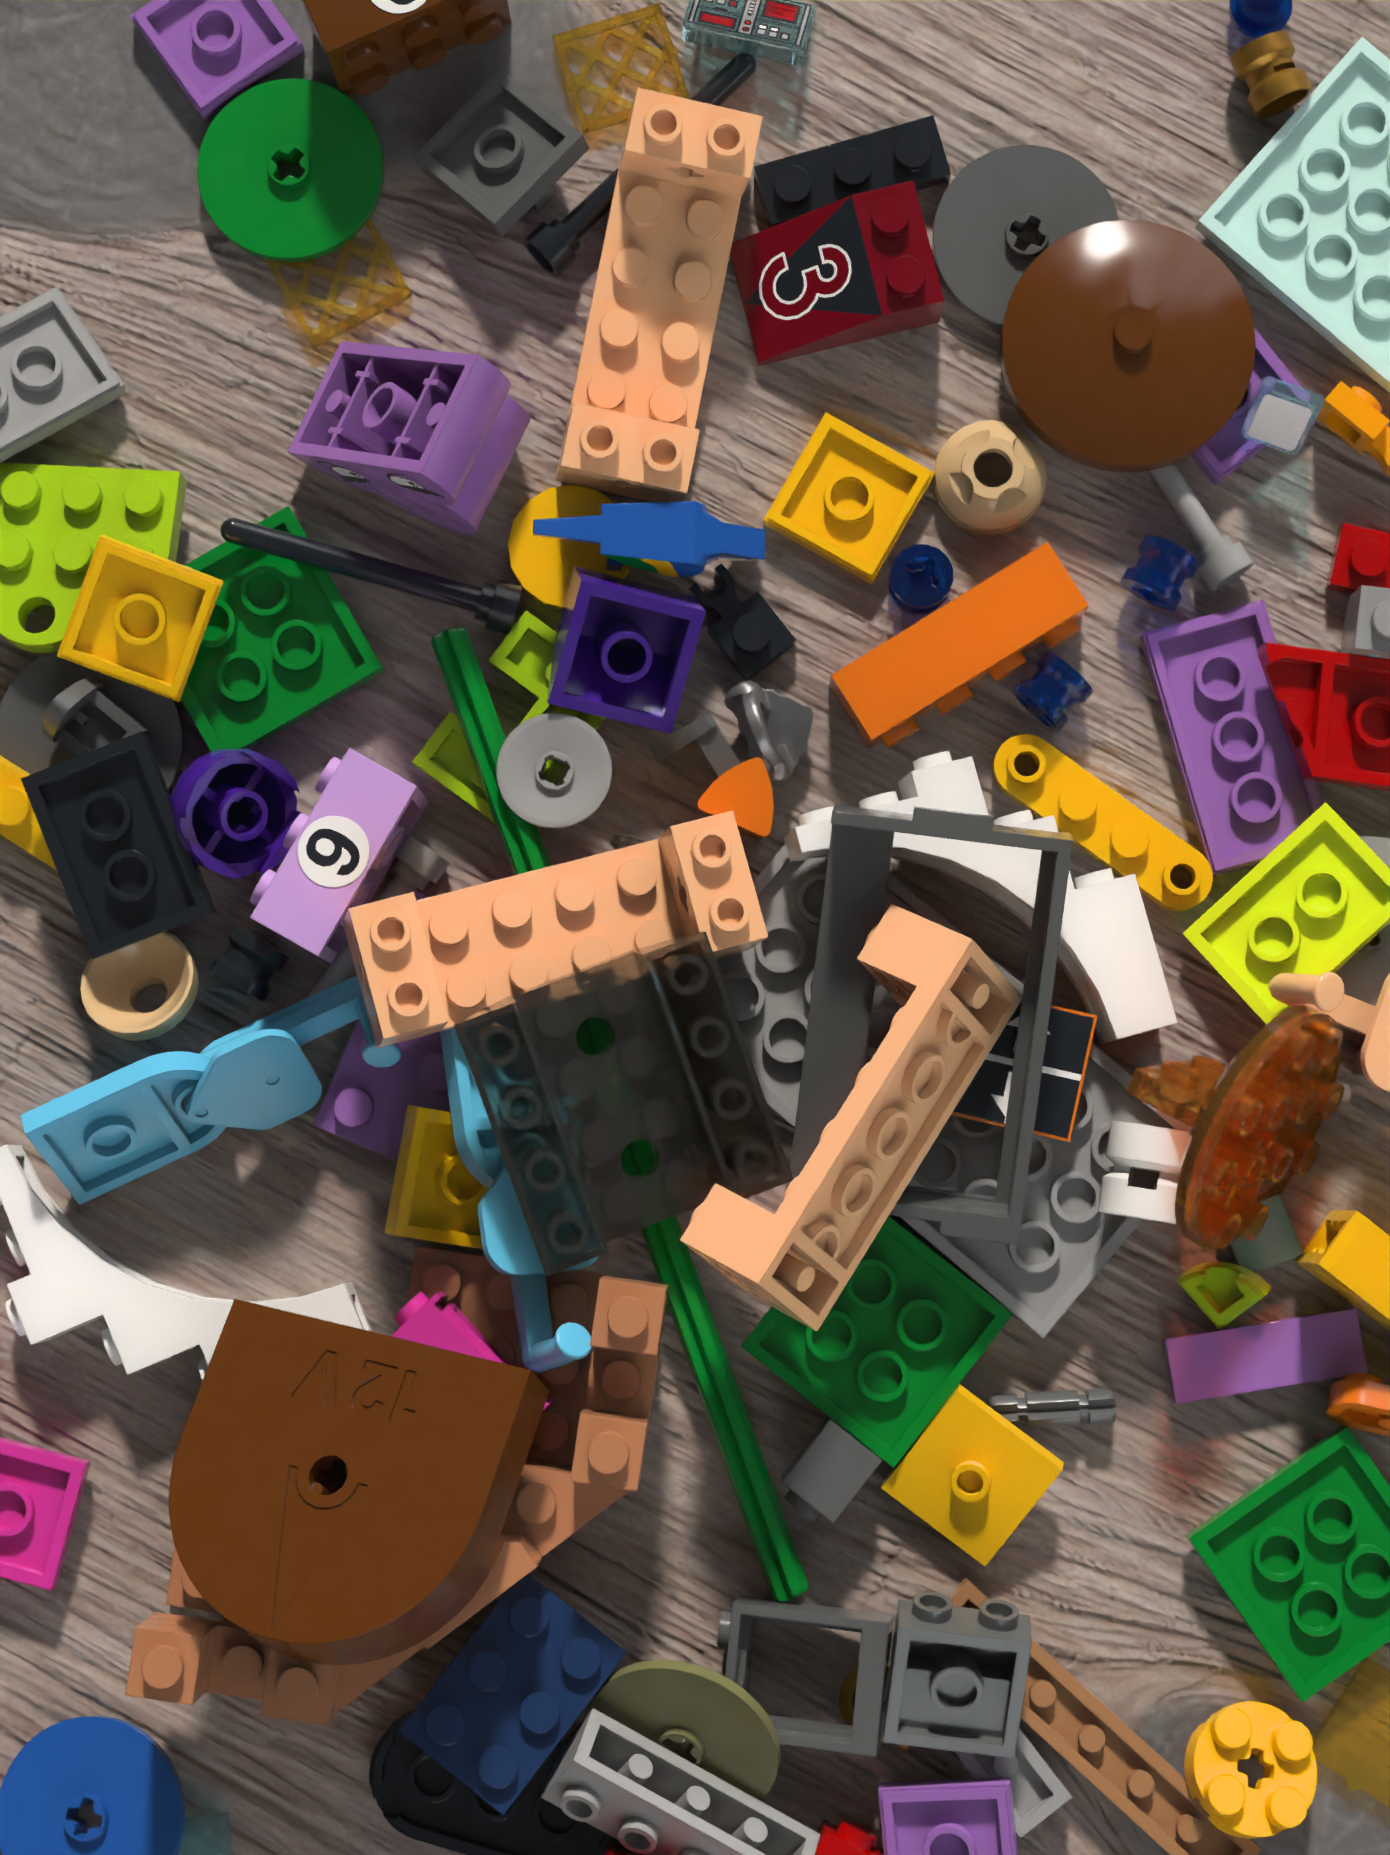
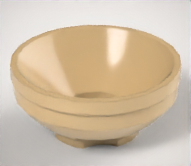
(984, 508)
(115, 979)

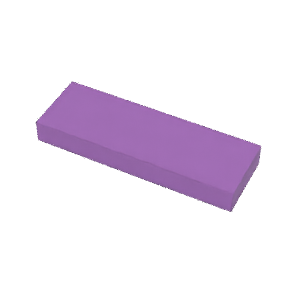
(1264, 1355)

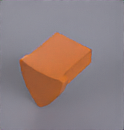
(746, 792)

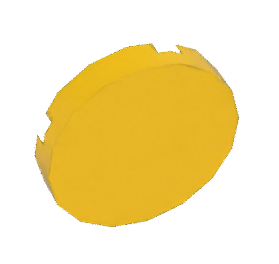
(547, 563)

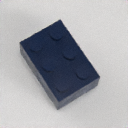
(512, 1692)

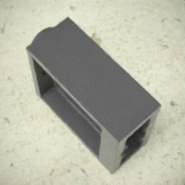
(876, 1631)

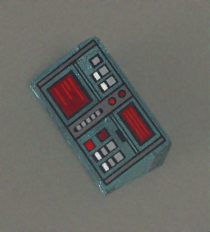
(759, 27)

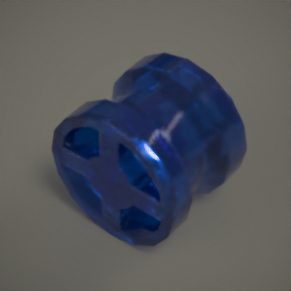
(1160, 572)
(914, 591)
(1052, 691)

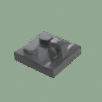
(502, 153)

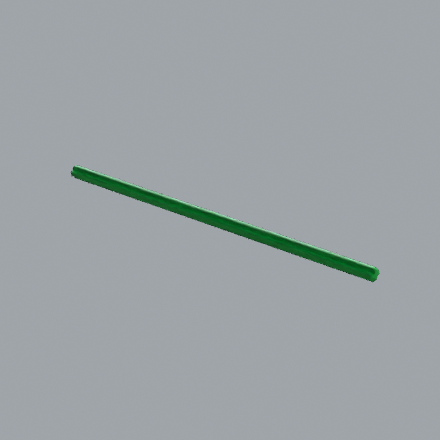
(667, 1252)

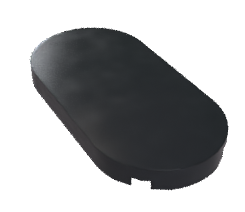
(442, 1811)

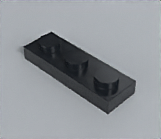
(852, 167)

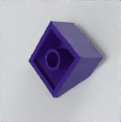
(624, 649)

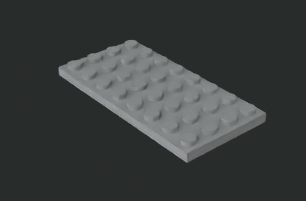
(1061, 1231)

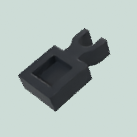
(747, 630)

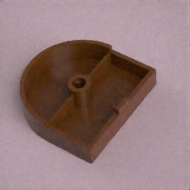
(345, 1482)

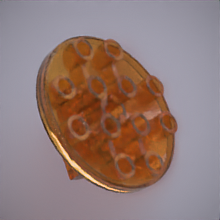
(1247, 1121)

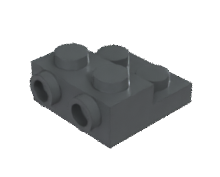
(957, 1675)

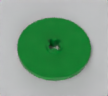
(292, 216)

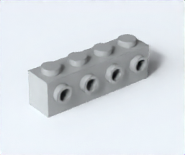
(661, 1800)

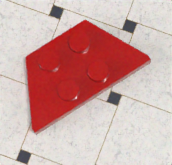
(1333, 712)

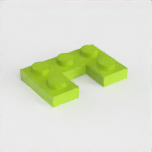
(527, 661)

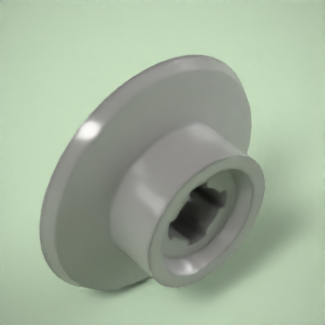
(524, 761)

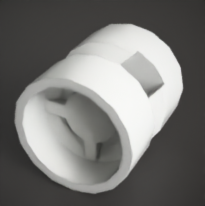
(1146, 1149)

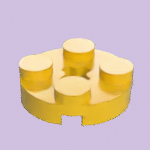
(1288, 1764)

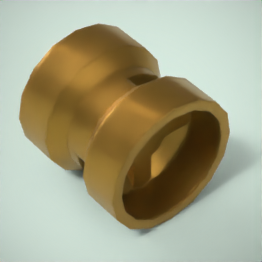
(1271, 74)

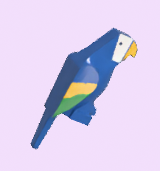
(659, 537)

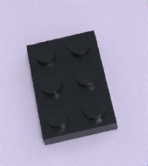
(117, 845)

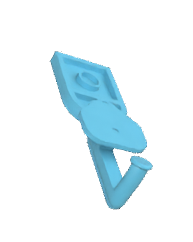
(187, 1099)
(503, 1226)

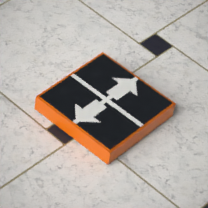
(1061, 1079)

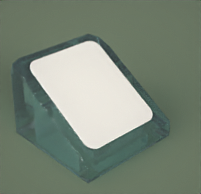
(1281, 415)

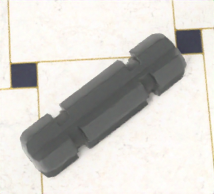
(1056, 1408)

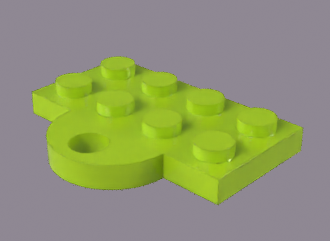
(52, 529)

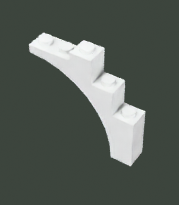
(1104, 927)
(80, 1283)

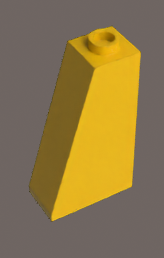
(1353, 1261)

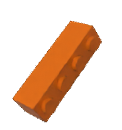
(958, 646)

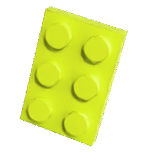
(1296, 911)

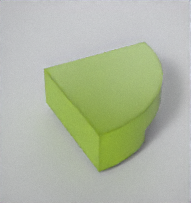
(1223, 1289)

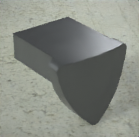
(87, 718)
(709, 738)

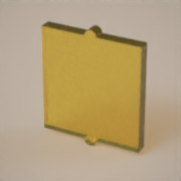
(1357, 1733)

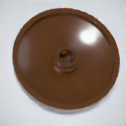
(1127, 346)

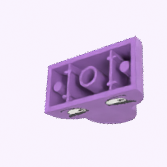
(414, 429)

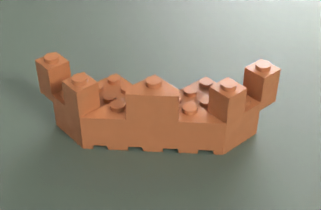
(578, 1465)

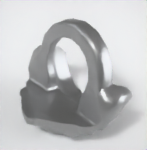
(773, 726)

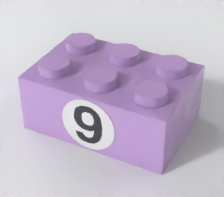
(338, 853)

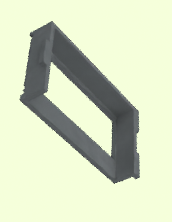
(845, 993)

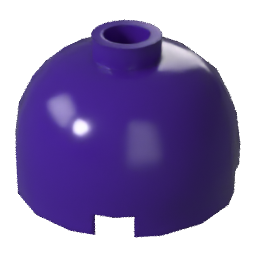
(235, 811)

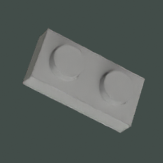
(1035, 1785)

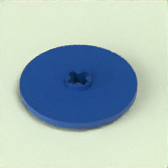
(85, 1763)

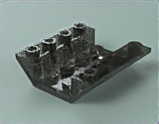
(666, 1078)

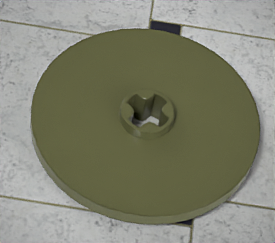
(716, 1717)

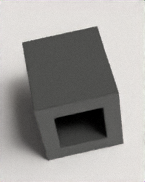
(828, 1472)

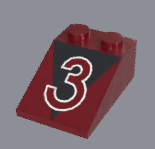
(838, 275)

